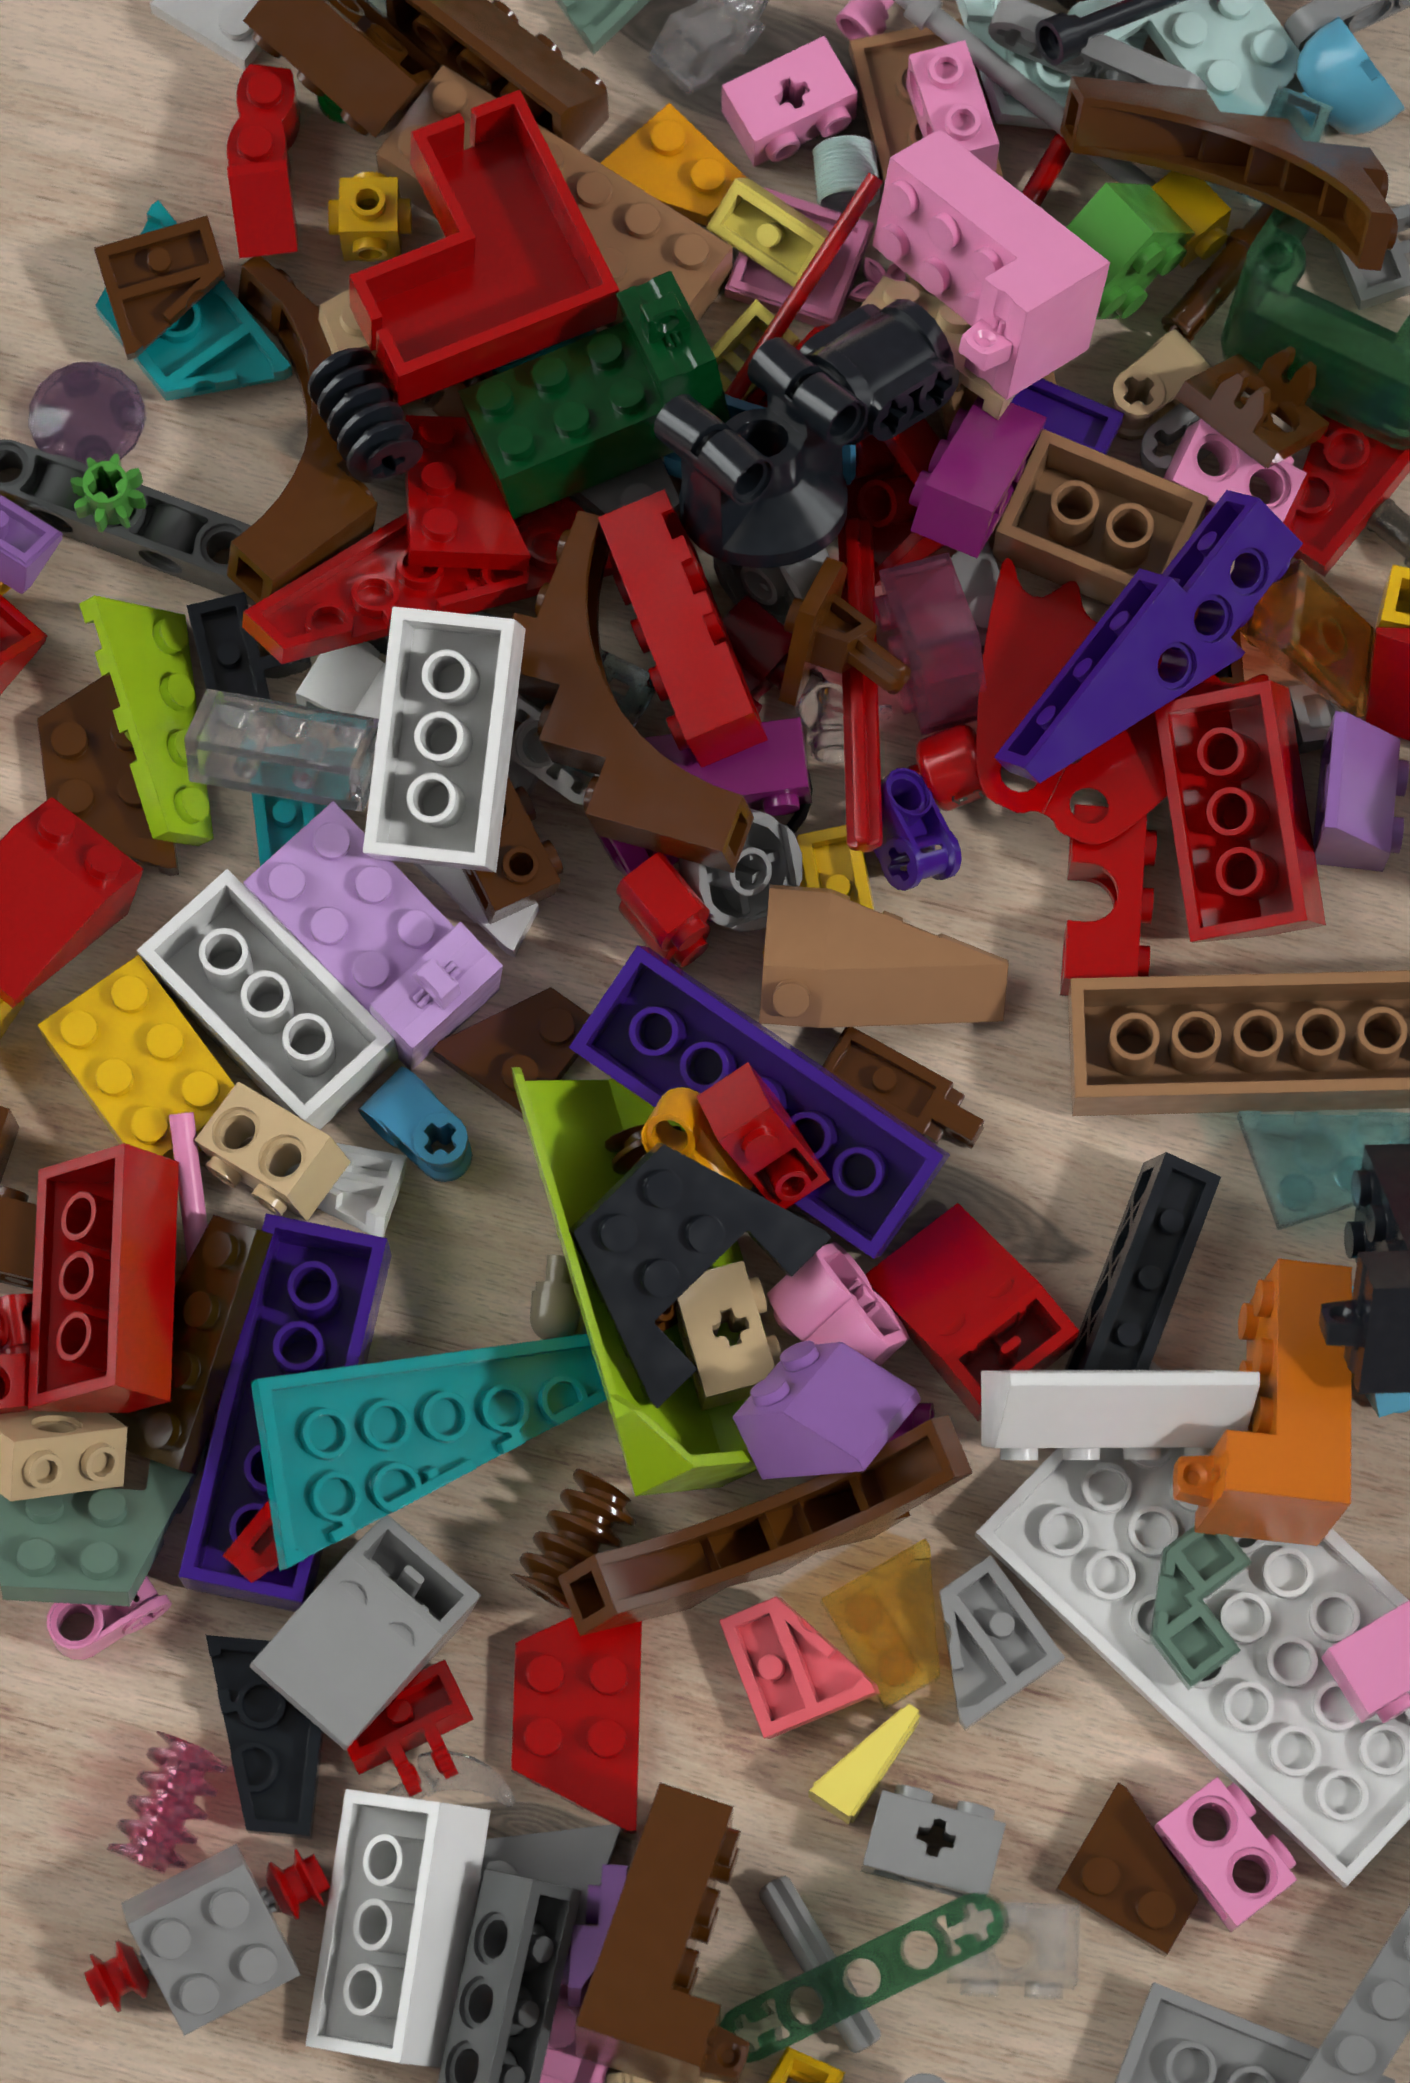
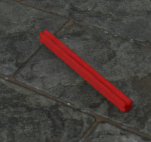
(861, 699)

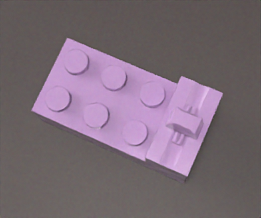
(376, 934)

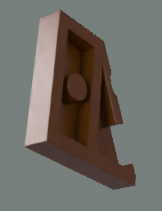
(158, 278)
(525, 1036)
(1130, 1876)

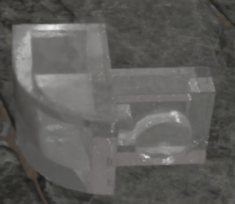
(707, 40)

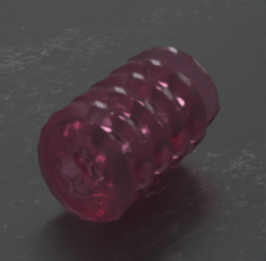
(167, 1805)

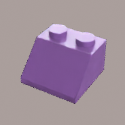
(1357, 795)
(822, 1412)

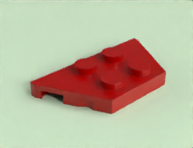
(580, 1717)

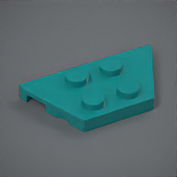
(209, 347)

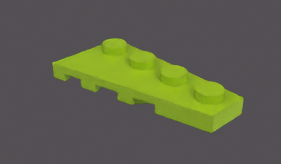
(154, 683)

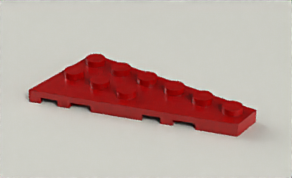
(354, 591)

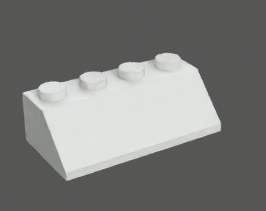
(1112, 1411)
(396, 1927)

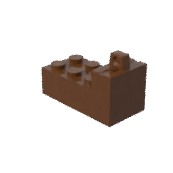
(640, 1995)

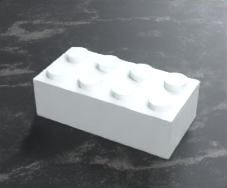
(444, 739)
(268, 1002)

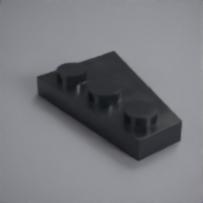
(269, 1742)

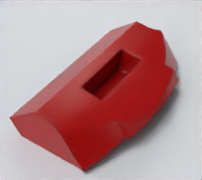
(255, 1548)

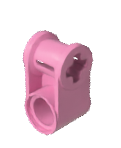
(109, 1621)

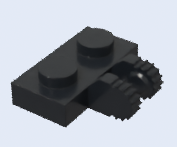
(230, 653)

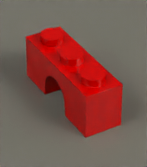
(1112, 943)

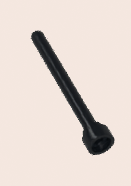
(1064, 36)

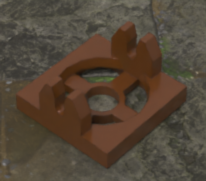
(1249, 421)

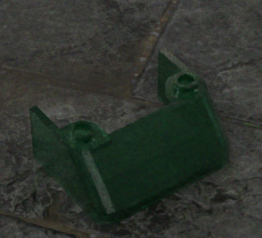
(1358, 362)

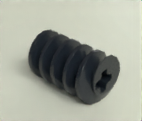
(363, 417)

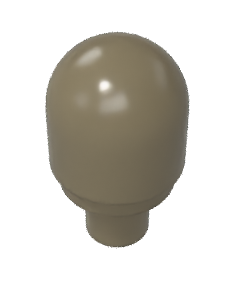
(554, 1302)

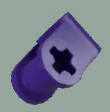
(911, 831)

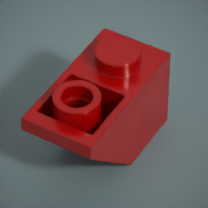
(761, 1137)

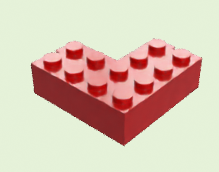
(505, 277)

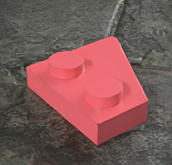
(790, 1667)

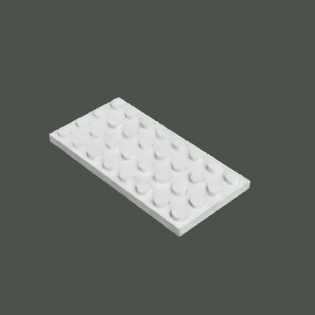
(1271, 1715)

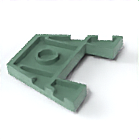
(91, 1542)

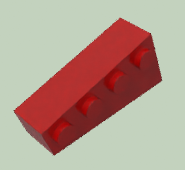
(682, 630)

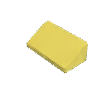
(767, 230)

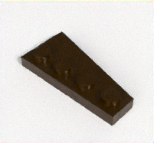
(207, 1325)

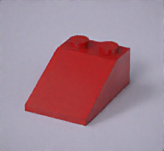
(56, 895)

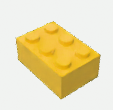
(136, 1058)

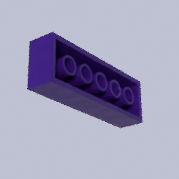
(672, 1032)
(306, 1315)

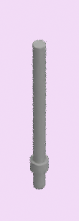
(930, 15)

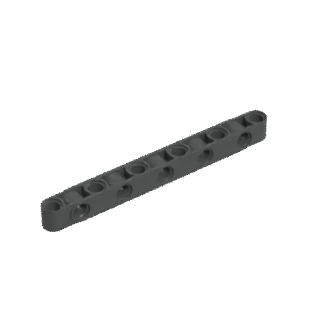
(163, 536)

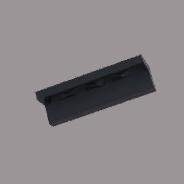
(1144, 1266)

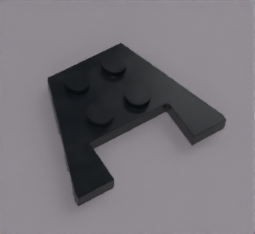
(659, 1236)

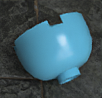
(1341, 75)

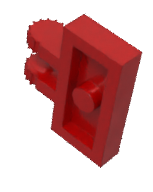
(415, 1716)

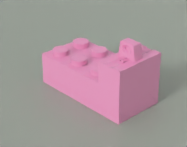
(992, 260)

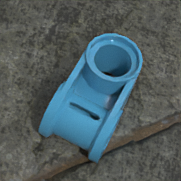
(412, 1120)

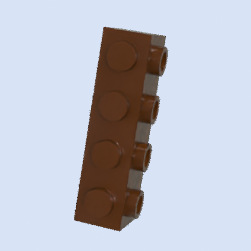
(525, 865)

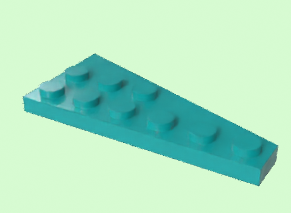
(386, 1433)

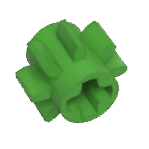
(104, 509)

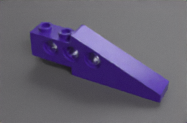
(1115, 671)

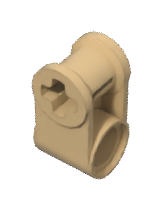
(1152, 382)

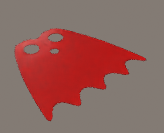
(1022, 655)

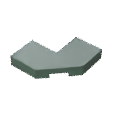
(1182, 1622)

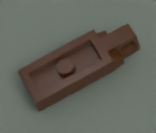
(903, 1088)

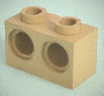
(276, 1145)

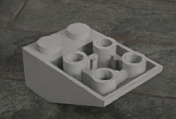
(366, 1631)

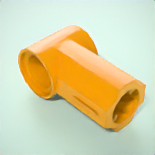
(698, 1138)

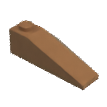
(861, 967)

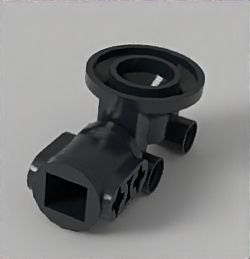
(773, 477)

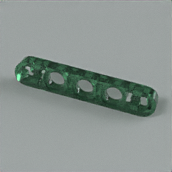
(895, 1973)

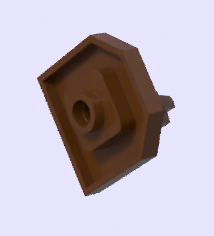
(834, 637)

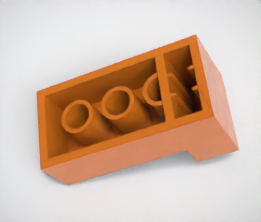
(1294, 1462)

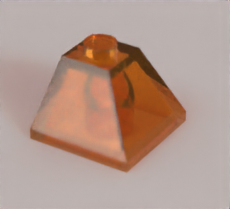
(1314, 637)

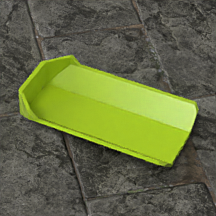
(678, 1442)

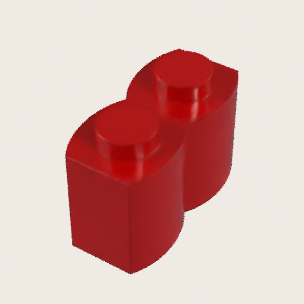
(266, 116)
(665, 910)

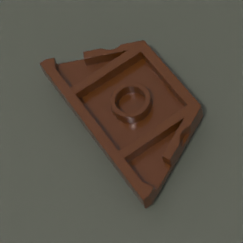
(91, 773)

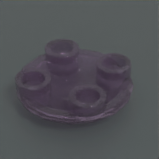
(87, 412)

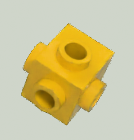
(370, 217)

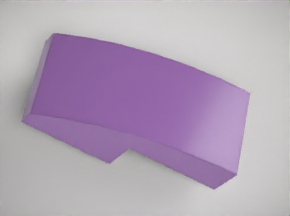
(588, 1940)

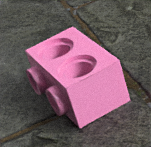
(951, 99)
(1234, 470)
(1212, 1862)

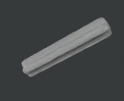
(812, 1950)

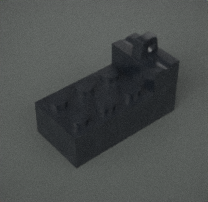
(1378, 1317)

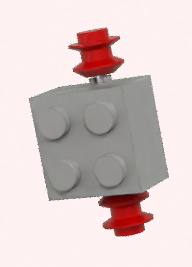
(209, 1937)

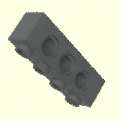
(509, 1981)

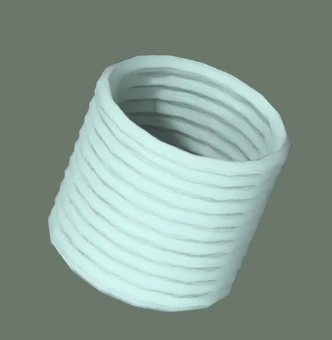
(840, 169)

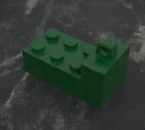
(594, 402)

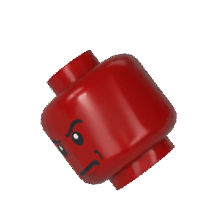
(950, 767)

